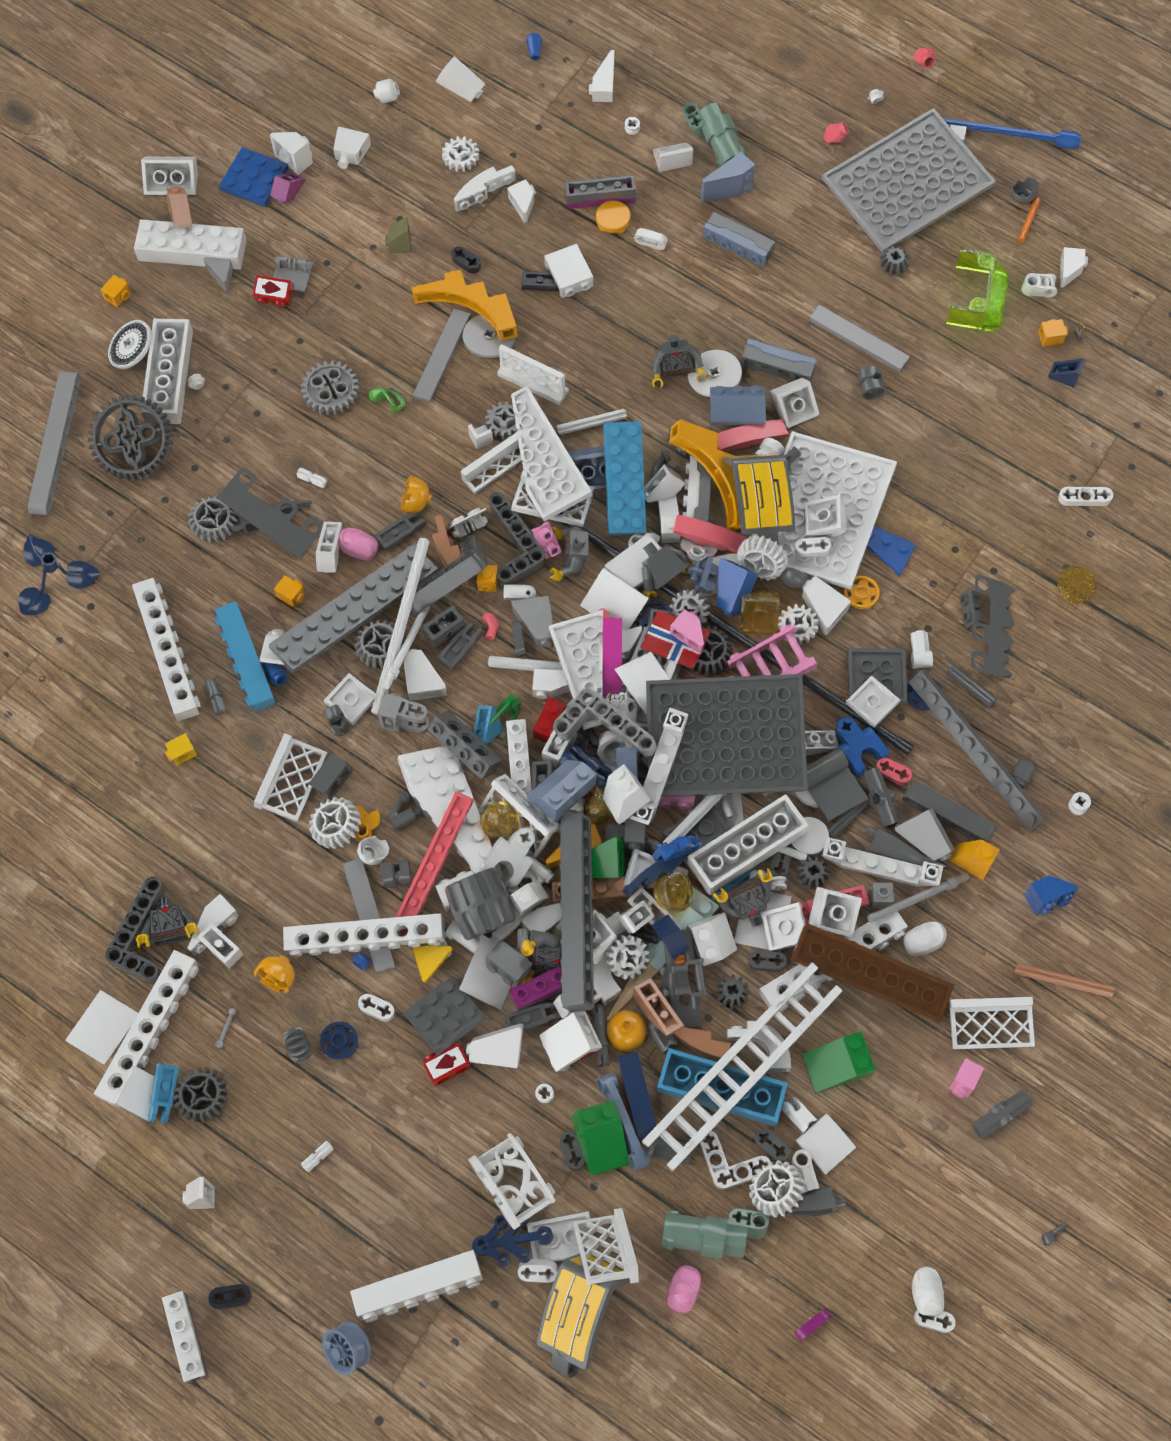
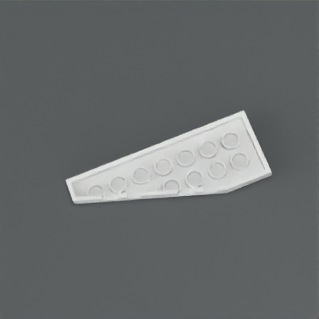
(548, 469)
(433, 779)

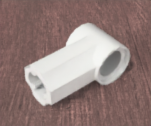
(921, 655)
(807, 1170)

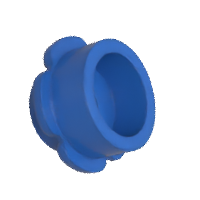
(361, 961)

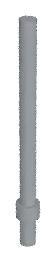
(949, 883)

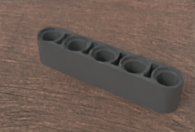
(949, 812)

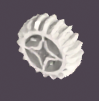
(762, 557)
(332, 834)
(786, 1194)

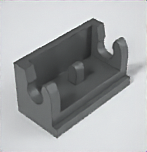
(331, 776)
(661, 1149)

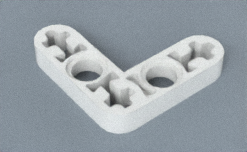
(724, 1169)

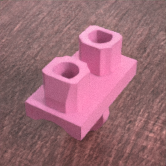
(547, 540)

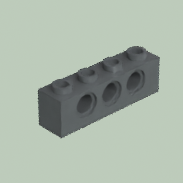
(464, 744)

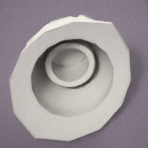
(608, 747)

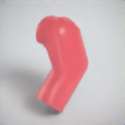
(492, 623)

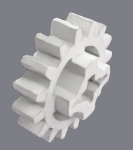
(460, 154)
(796, 616)
(635, 955)

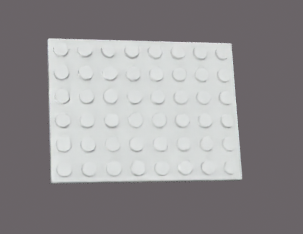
(829, 471)

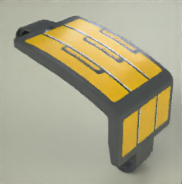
(763, 494)
(575, 1315)

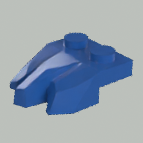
(676, 848)

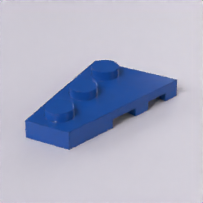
(890, 549)

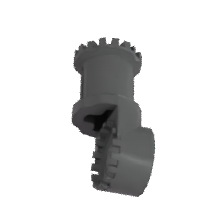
(335, 715)

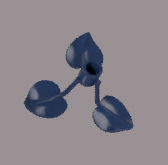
(39, 551)

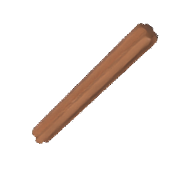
(1064, 980)

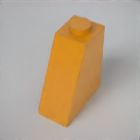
(974, 857)

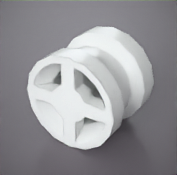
(1077, 807)

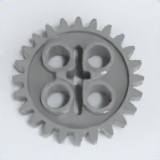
(314, 394)

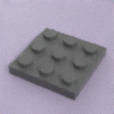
(883, 664)
(706, 830)
(444, 1015)

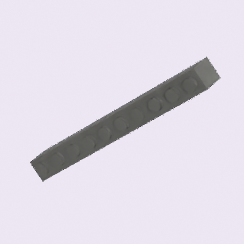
(576, 913)

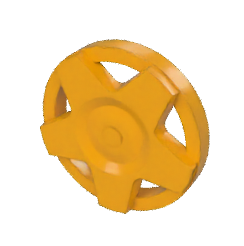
(863, 593)

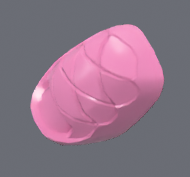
(358, 544)
(684, 1289)

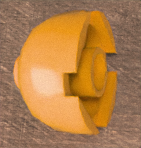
(415, 495)
(276, 973)
(626, 1030)

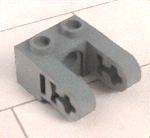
(395, 714)

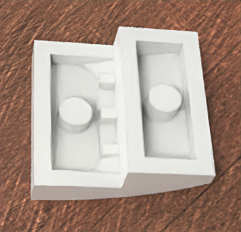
(826, 1143)

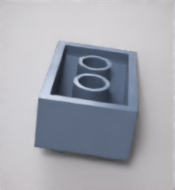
(729, 179)

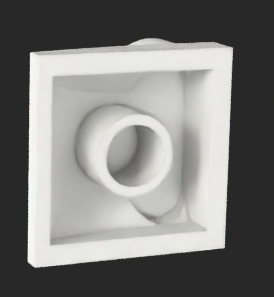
(825, 516)
(602, 936)

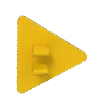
(430, 958)

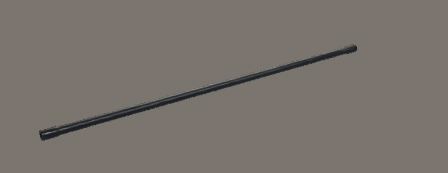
(895, 740)

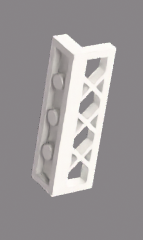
(489, 460)

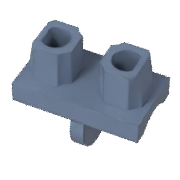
(701, 574)

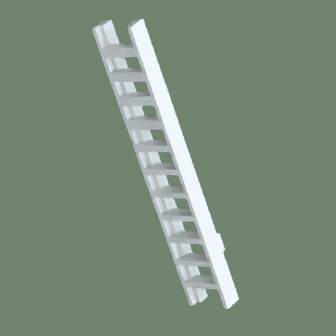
(754, 1077)

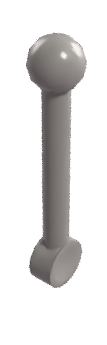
(219, 1043)

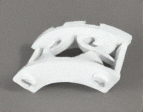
(510, 1207)

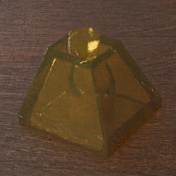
(760, 612)

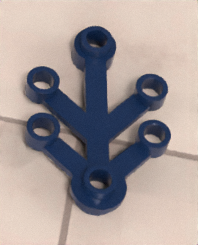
(509, 1240)

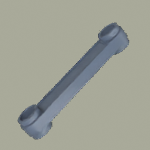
(637, 1157)

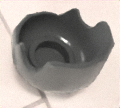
(1025, 191)
(793, 578)

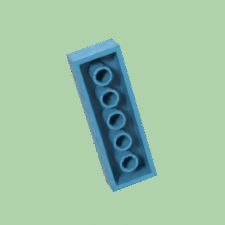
(624, 478)
(684, 1071)

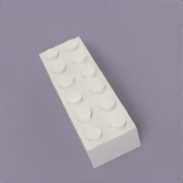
(188, 245)
(168, 368)
(747, 844)
(416, 1285)

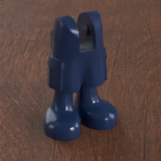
(578, 754)

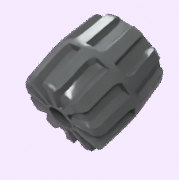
(480, 903)

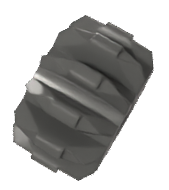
(894, 260)
(805, 872)
(735, 998)
(297, 1044)

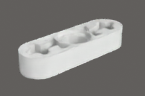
(1079, 501)

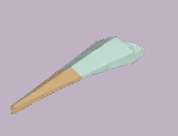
(699, 909)

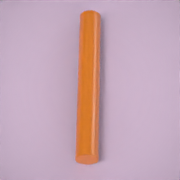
(1029, 219)

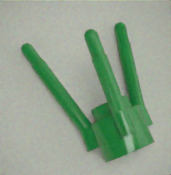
(509, 706)

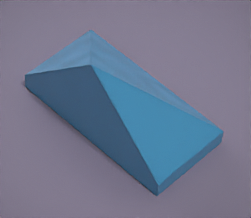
(482, 727)

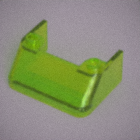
(982, 312)

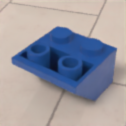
(1049, 893)

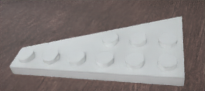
(581, 655)

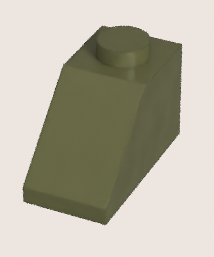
(399, 237)

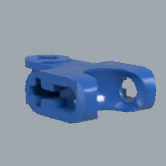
(858, 742)

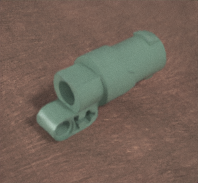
(717, 130)
(712, 1234)

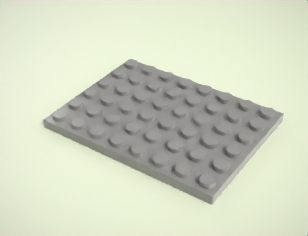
(908, 180)

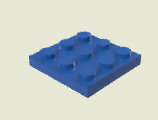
(252, 176)

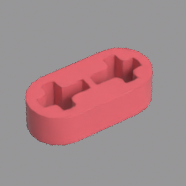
(893, 771)

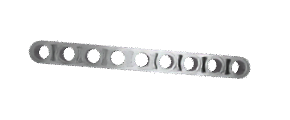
(54, 443)

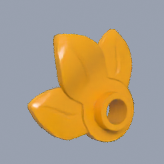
(368, 823)

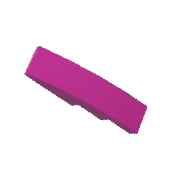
(611, 655)

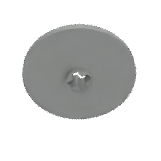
(478, 343)

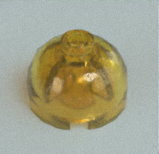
(596, 807)
(499, 820)
(673, 892)

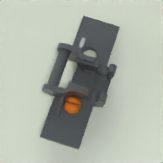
(676, 982)

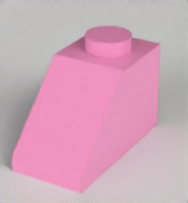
(688, 630)

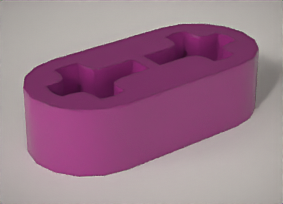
(813, 1324)

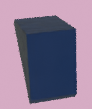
(1067, 371)
(670, 936)

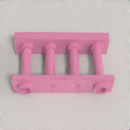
(805, 664)

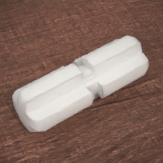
(315, 479)
(313, 1160)

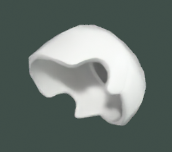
(372, 850)

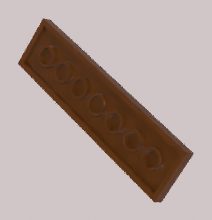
(872, 972)

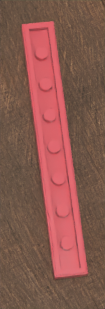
(435, 857)

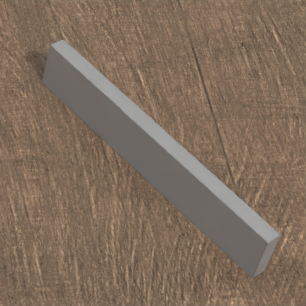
(859, 338)
(441, 356)
(367, 910)

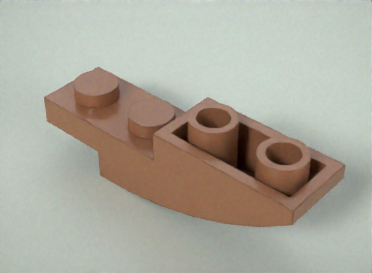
(444, 545)
(602, 890)

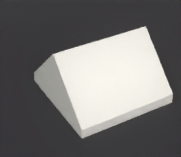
(673, 156)

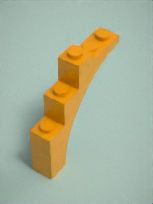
(473, 296)
(703, 447)

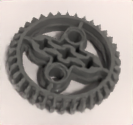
(125, 429)

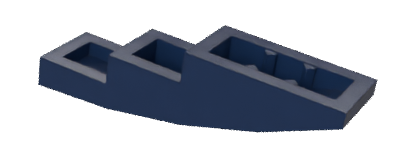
(651, 873)
(637, 1094)

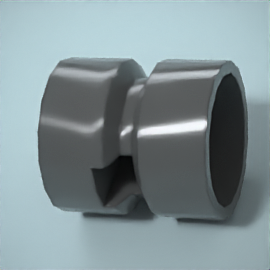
(871, 382)
(396, 873)

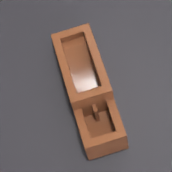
(701, 1043)

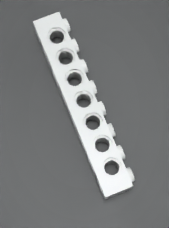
(181, 708)
(892, 922)
(295, 934)
(177, 963)

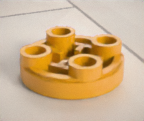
(613, 217)

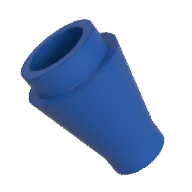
(534, 45)
(275, 673)

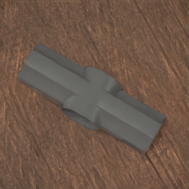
(881, 797)
(1002, 1114)

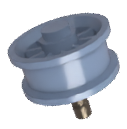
(347, 1347)

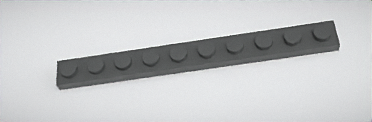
(977, 750)

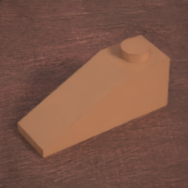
(178, 207)
(656, 1007)

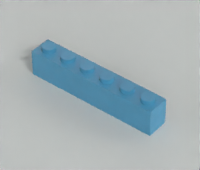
(245, 657)

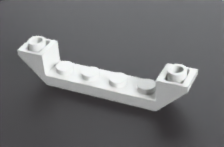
(661, 764)
(880, 866)

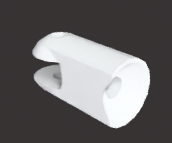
(518, 592)
(798, 1114)

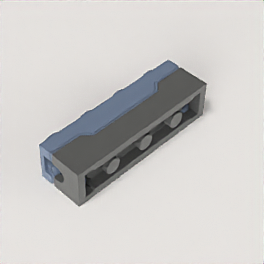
(738, 239)
(777, 361)

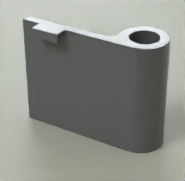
(834, 785)

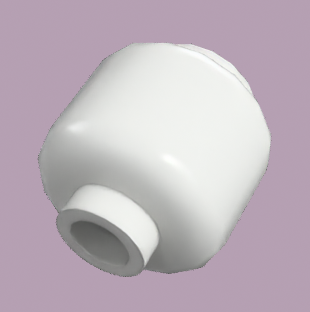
(386, 91)

